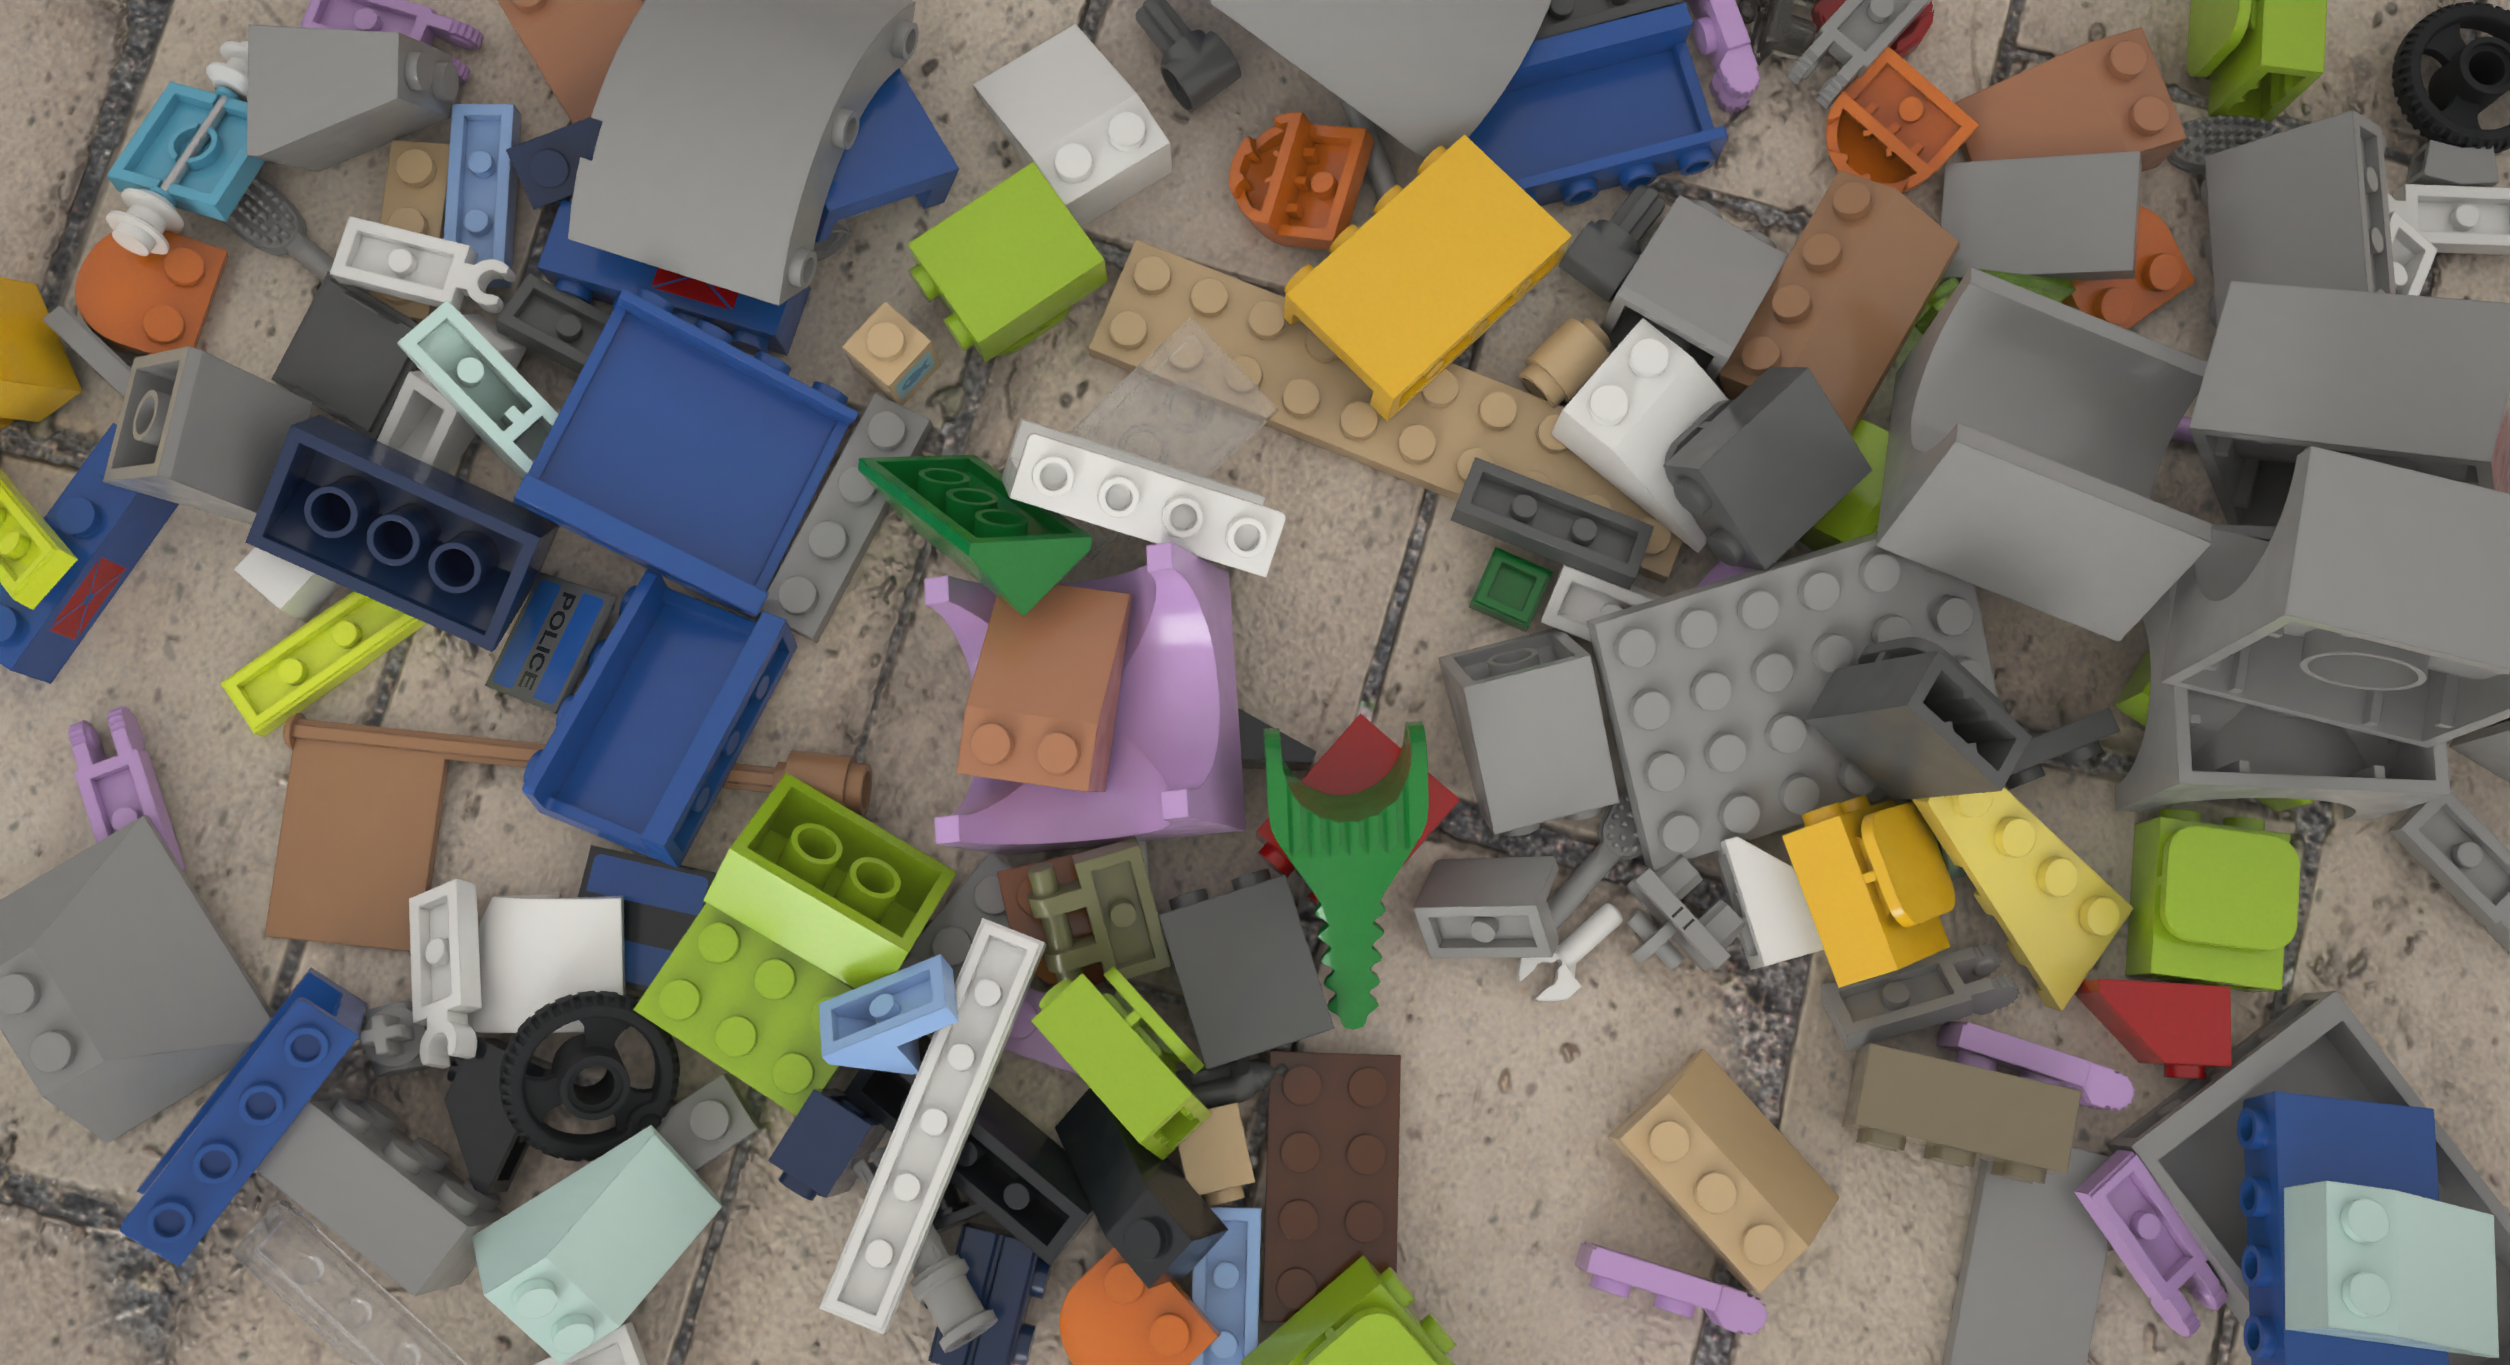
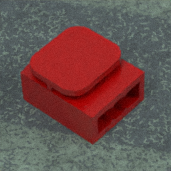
(1348, 767)

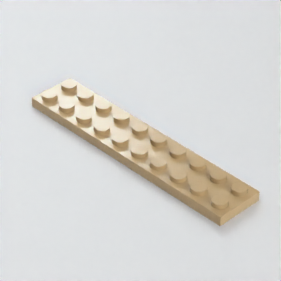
(1329, 405)

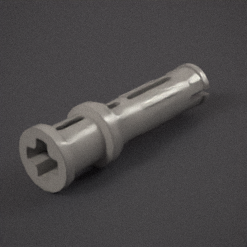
(941, 1281)

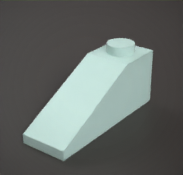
(481, 386)

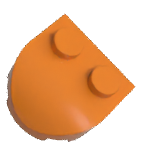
(1895, 126)
(1300, 180)
(2158, 278)
(150, 299)
(1121, 1322)

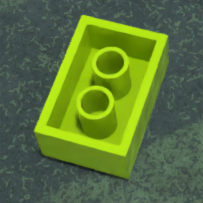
(828, 884)
(746, 1007)

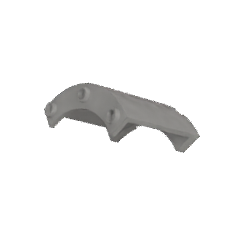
(732, 132)

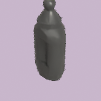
(1231, 1081)

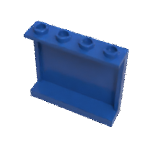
(686, 453)

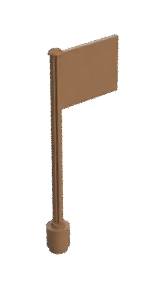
(370, 811)

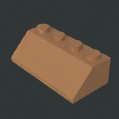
(1846, 295)

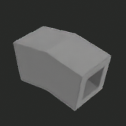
(2452, 166)

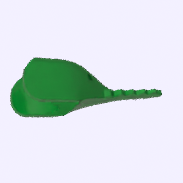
(1348, 857)

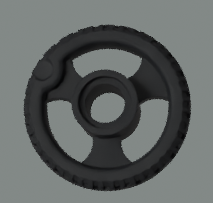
(2465, 83)
(530, 1098)

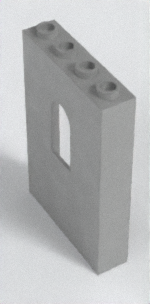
(2306, 1050)

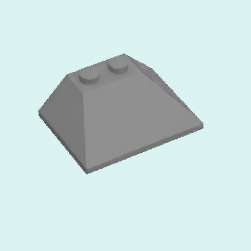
(121, 984)

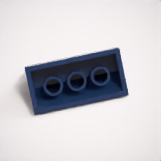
(401, 531)

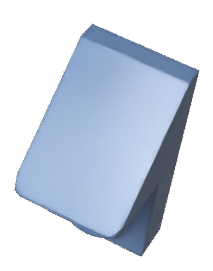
(883, 1019)

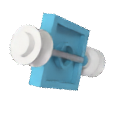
(186, 157)

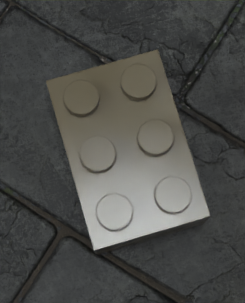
(1961, 1113)

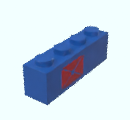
(603, 275)
(108, 535)

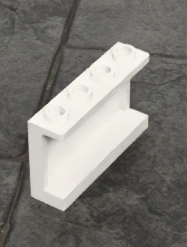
(1141, 497)

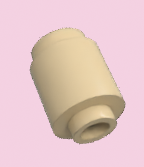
(1565, 361)

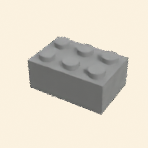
(382, 1192)

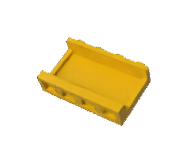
(1426, 273)

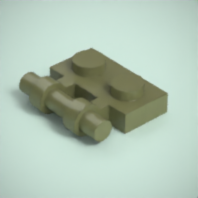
(1119, 909)

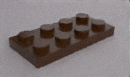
(1329, 1173)

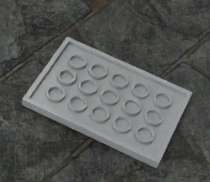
(1720, 682)

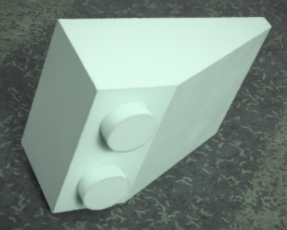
(593, 1243)
(2389, 1268)

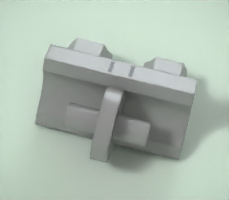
(1700, 938)

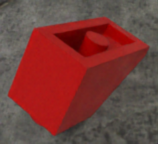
(2165, 1022)

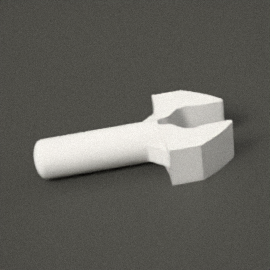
(1570, 952)

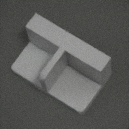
(1488, 908)

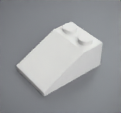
(1077, 124)
(1632, 416)

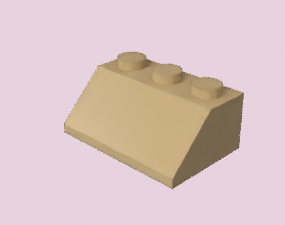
(1726, 1172)

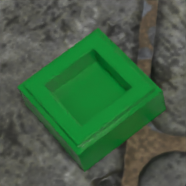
(1510, 589)

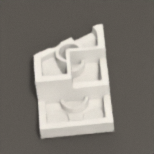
(543, 951)

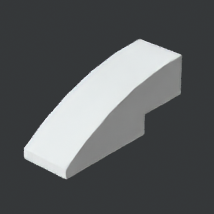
(423, 419)

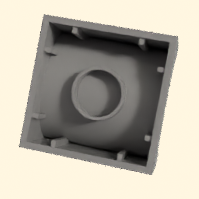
(2353, 375)
(2035, 456)
(2363, 608)

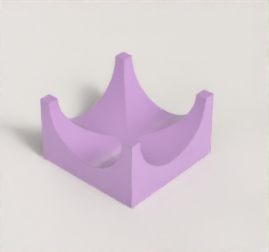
(1174, 728)

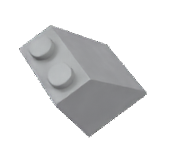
(340, 92)
(1696, 283)
(201, 432)
(1531, 731)

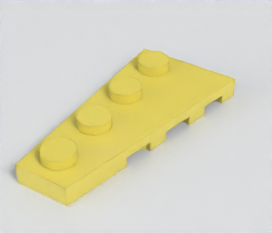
(2032, 884)

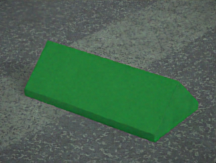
(971, 519)

